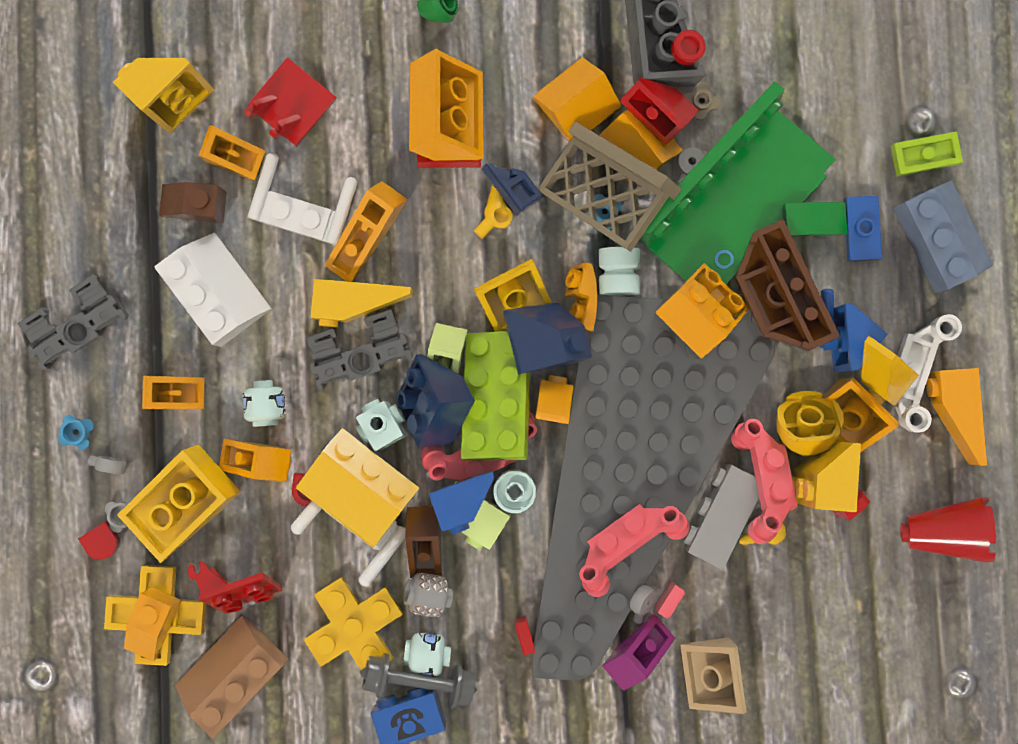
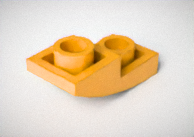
(583, 288)

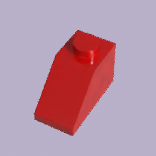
(659, 108)

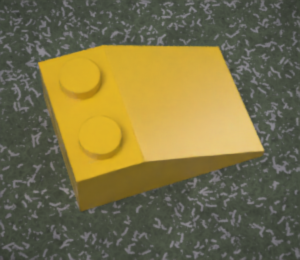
(179, 502)

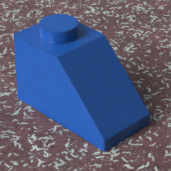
(460, 502)

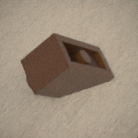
(193, 202)
(423, 541)

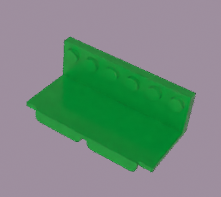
(737, 190)

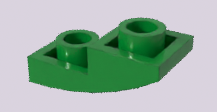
(815, 218)

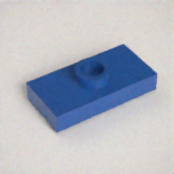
(863, 228)

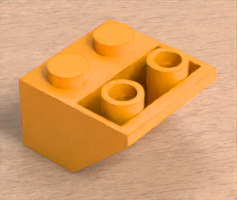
(703, 310)

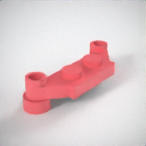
(453, 467)
(772, 479)
(624, 538)

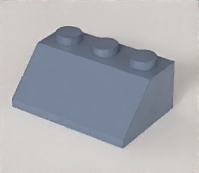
(943, 237)

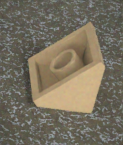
(713, 676)

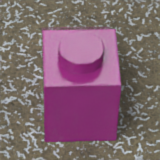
(639, 653)

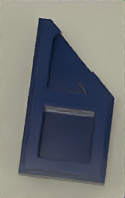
(513, 186)

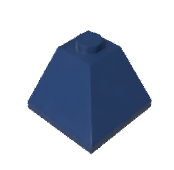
(545, 337)

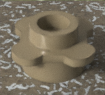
(711, 101)

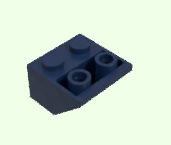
(433, 402)

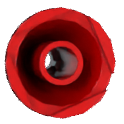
(953, 530)

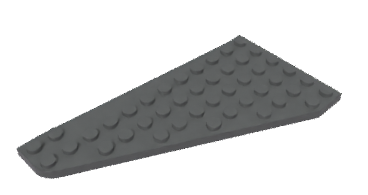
(637, 433)

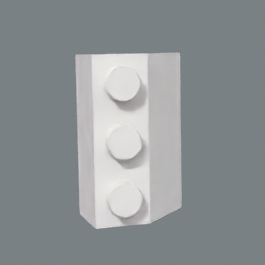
(213, 288)

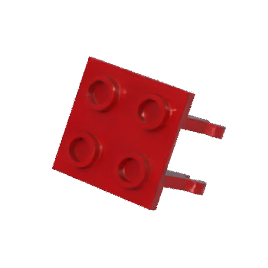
(290, 102)
(232, 596)

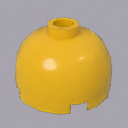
(809, 423)

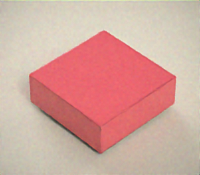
(669, 599)

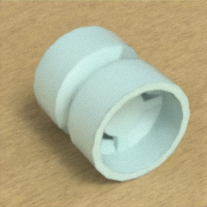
(619, 271)
(514, 491)

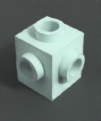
(392, 424)

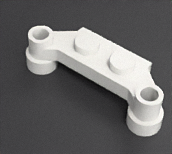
(919, 353)

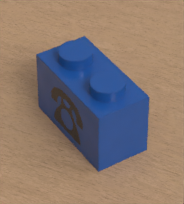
(408, 716)

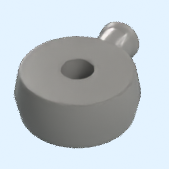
(682, 161)
(107, 464)
(642, 602)

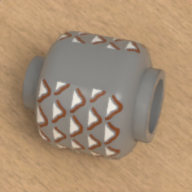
(427, 595)

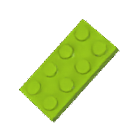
(500, 415)

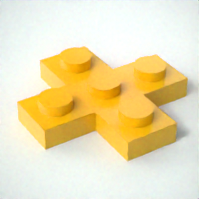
(187, 620)
(352, 624)

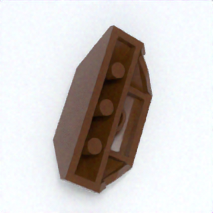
(782, 291)

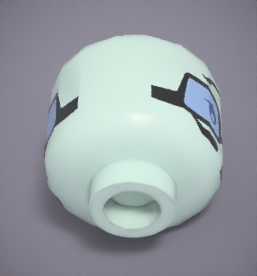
(264, 404)
(426, 654)

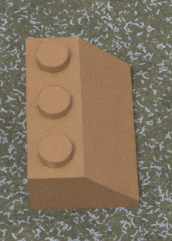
(229, 676)

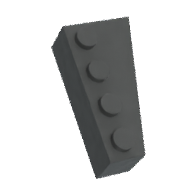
(651, 33)

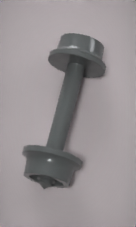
(459, 688)

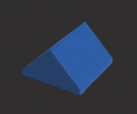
(853, 331)

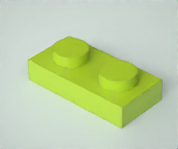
(926, 154)

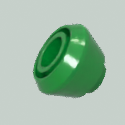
(438, 10)

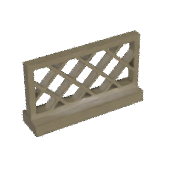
(627, 167)

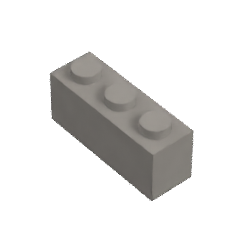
(722, 516)

